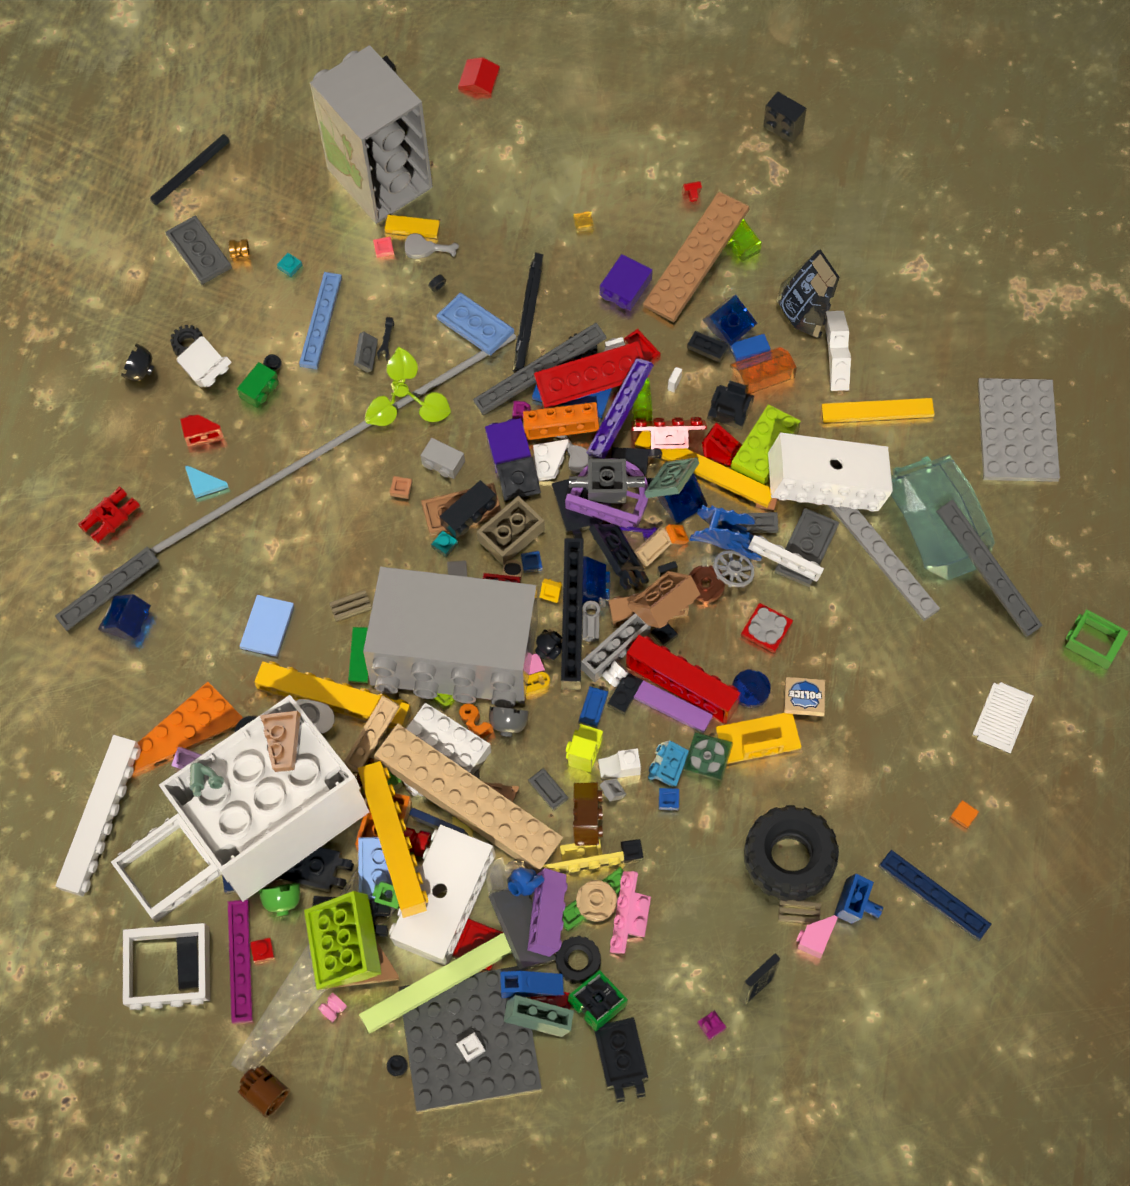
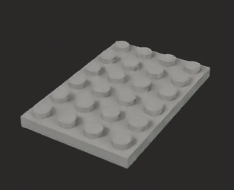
(1018, 430)

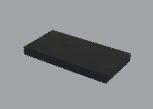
(759, 979)

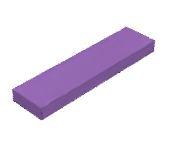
(673, 706)

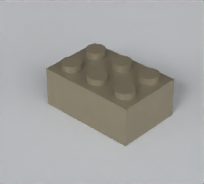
(510, 530)

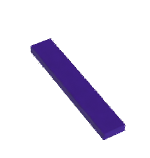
(620, 408)

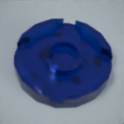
(753, 688)

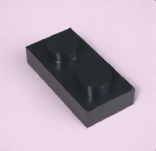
(707, 346)
(624, 693)

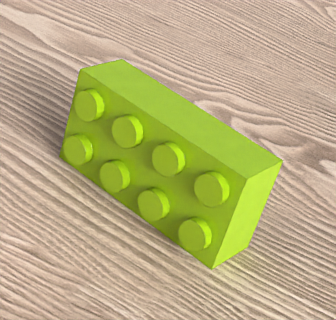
(753, 455)

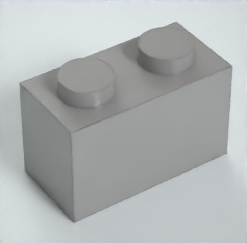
(442, 458)

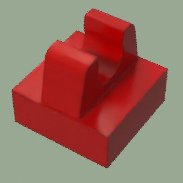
(692, 190)

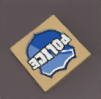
(804, 696)

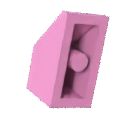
(816, 936)

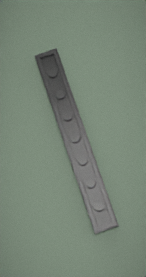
(524, 377)
(989, 568)

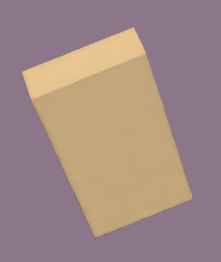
(653, 546)

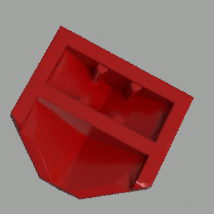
(720, 446)

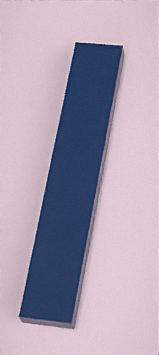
(935, 895)

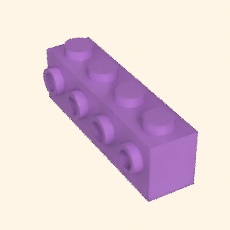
(547, 913)

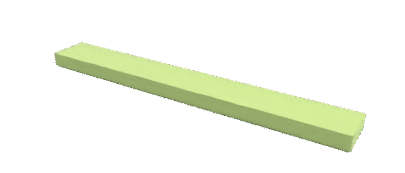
(435, 983)

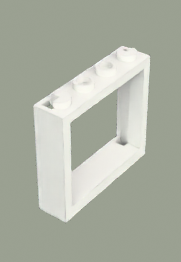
(185, 891)
(176, 1000)

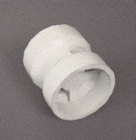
(615, 673)

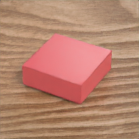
(383, 247)

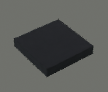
(518, 478)

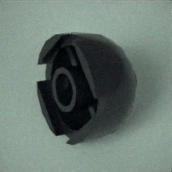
(138, 364)

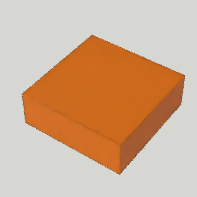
(677, 534)
(964, 814)

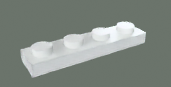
(790, 560)

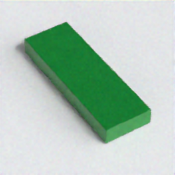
(357, 669)

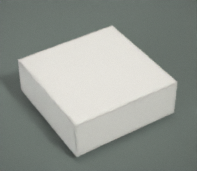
(674, 379)
(470, 1047)

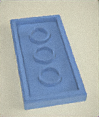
(475, 324)

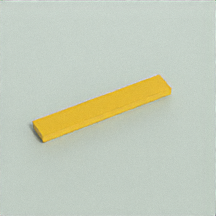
(877, 410)

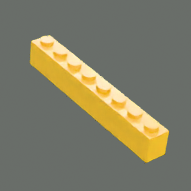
(339, 697)
(392, 840)

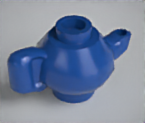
(524, 881)

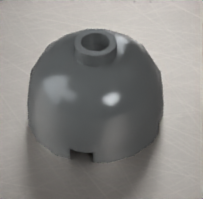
(508, 720)

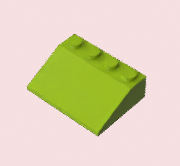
(342, 941)

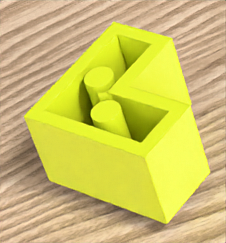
(584, 748)

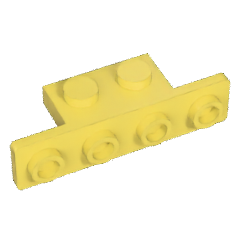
(583, 856)

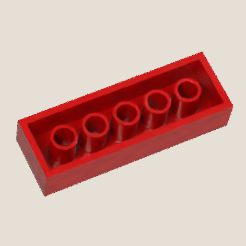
(682, 679)

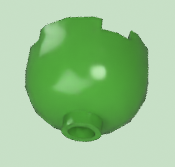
(280, 898)

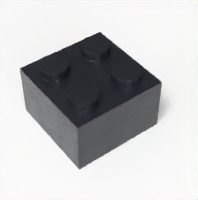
(784, 117)

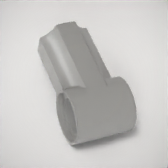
(591, 622)

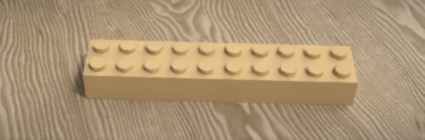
(468, 798)

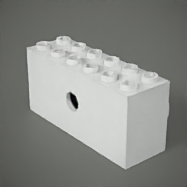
(829, 472)
(452, 866)

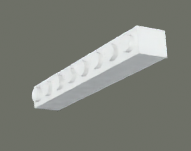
(98, 815)

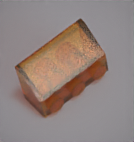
(765, 370)

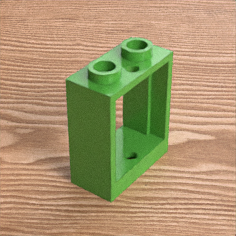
(1102, 625)

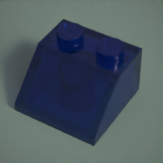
(730, 320)
(686, 502)
(595, 581)
(125, 616)

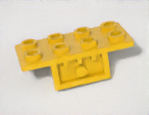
(760, 737)

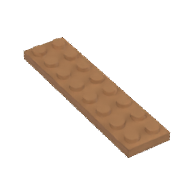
(696, 256)

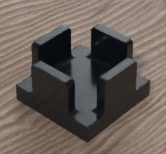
(730, 405)

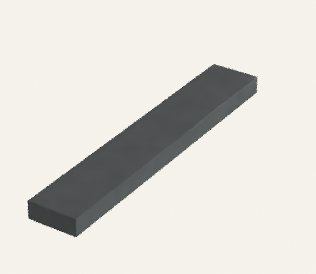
(107, 588)

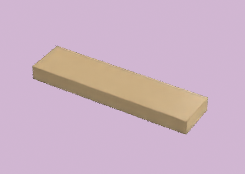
(371, 734)

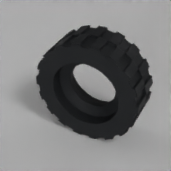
(578, 943)

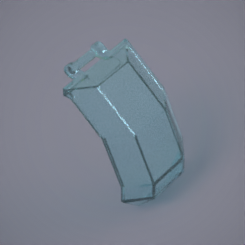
(922, 490)

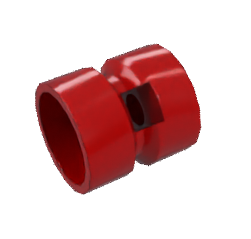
(419, 841)

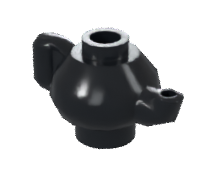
(549, 645)

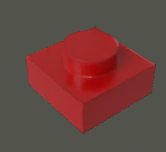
(262, 950)

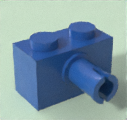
(855, 900)

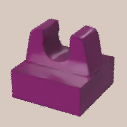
(711, 1025)

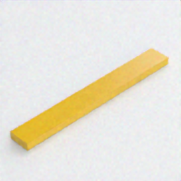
(714, 472)

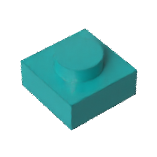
(289, 264)
(444, 544)

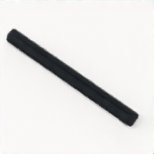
(189, 169)

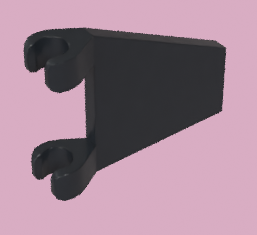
(637, 457)

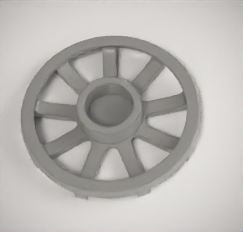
(734, 569)

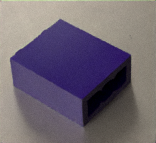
(625, 282)
(507, 441)

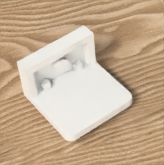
(203, 362)

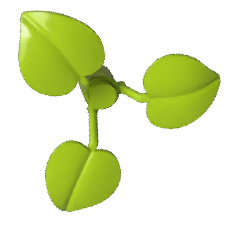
(402, 366)

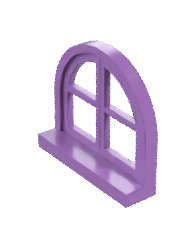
(604, 511)

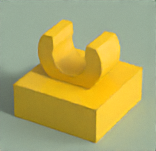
(551, 590)

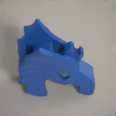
(726, 531)

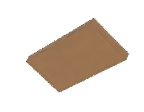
(436, 506)

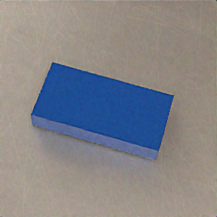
(750, 347)
(593, 707)

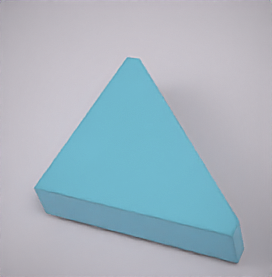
(203, 483)

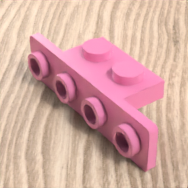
(630, 913)

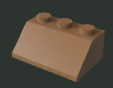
(664, 598)

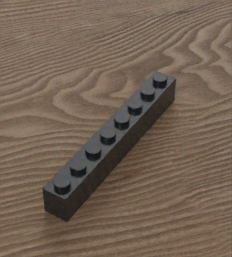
(572, 614)

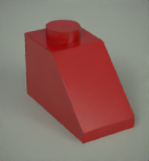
(199, 429)

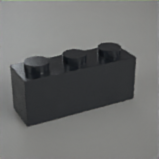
(468, 509)

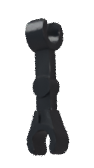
(389, 325)

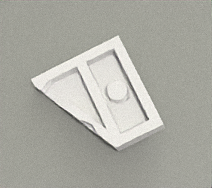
(549, 458)

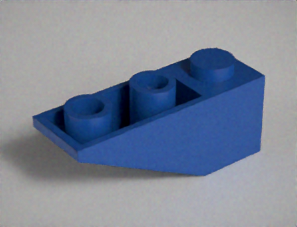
(530, 984)

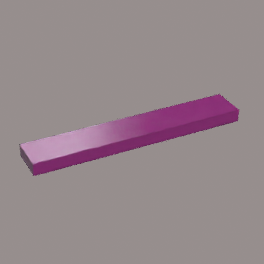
(240, 962)

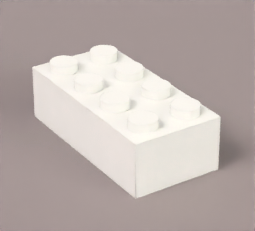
(450, 738)

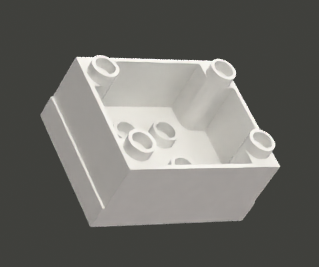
(263, 817)

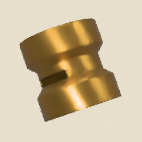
(239, 248)

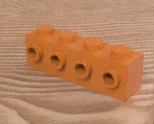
(561, 421)

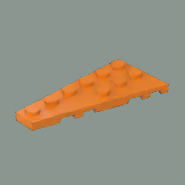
(188, 726)

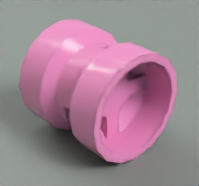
(333, 1006)

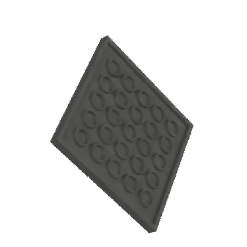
(438, 1067)

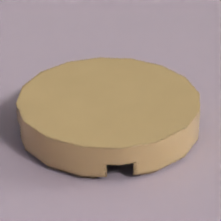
(596, 900)

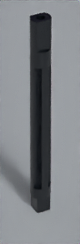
(528, 312)

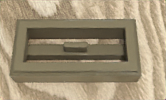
(348, 599)
(817, 906)

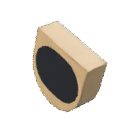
(512, 568)

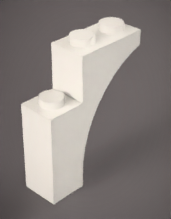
(839, 355)

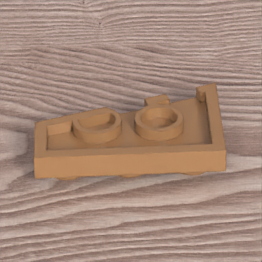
(282, 738)

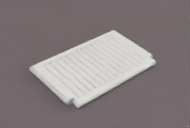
(1002, 716)

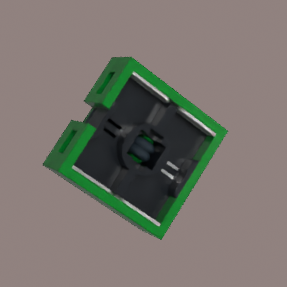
(597, 1000)

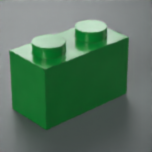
(258, 385)

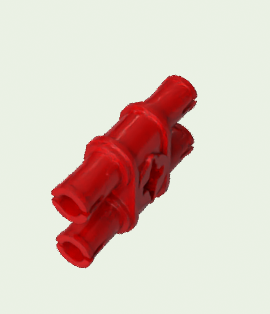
(109, 522)

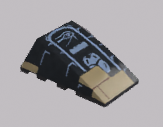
(808, 293)

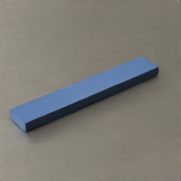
(320, 320)

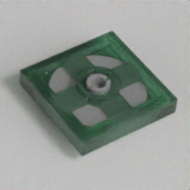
(708, 756)

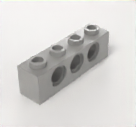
(614, 647)

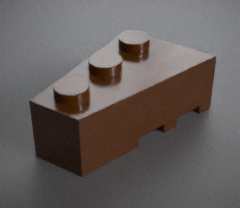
(587, 814)

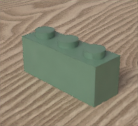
(538, 1016)

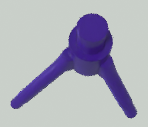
(646, 532)

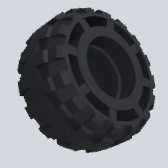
(798, 825)

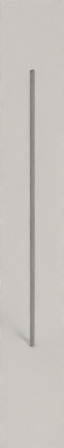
(313, 455)

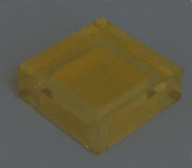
(583, 221)

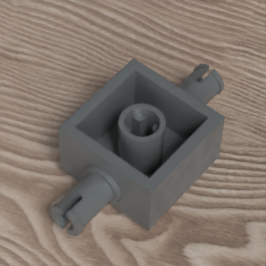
(606, 481)

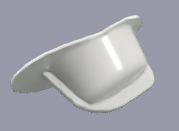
(318, 713)

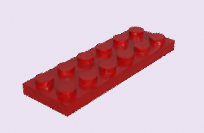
(586, 375)

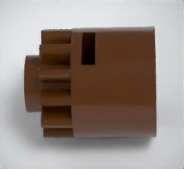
(263, 1090)

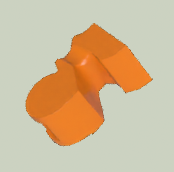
(470, 716)

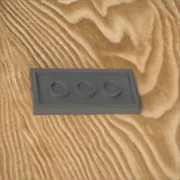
(198, 250)
(810, 541)
(515, 919)

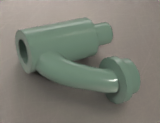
(197, 774)

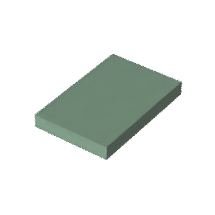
(671, 477)

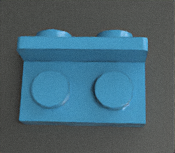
(668, 763)

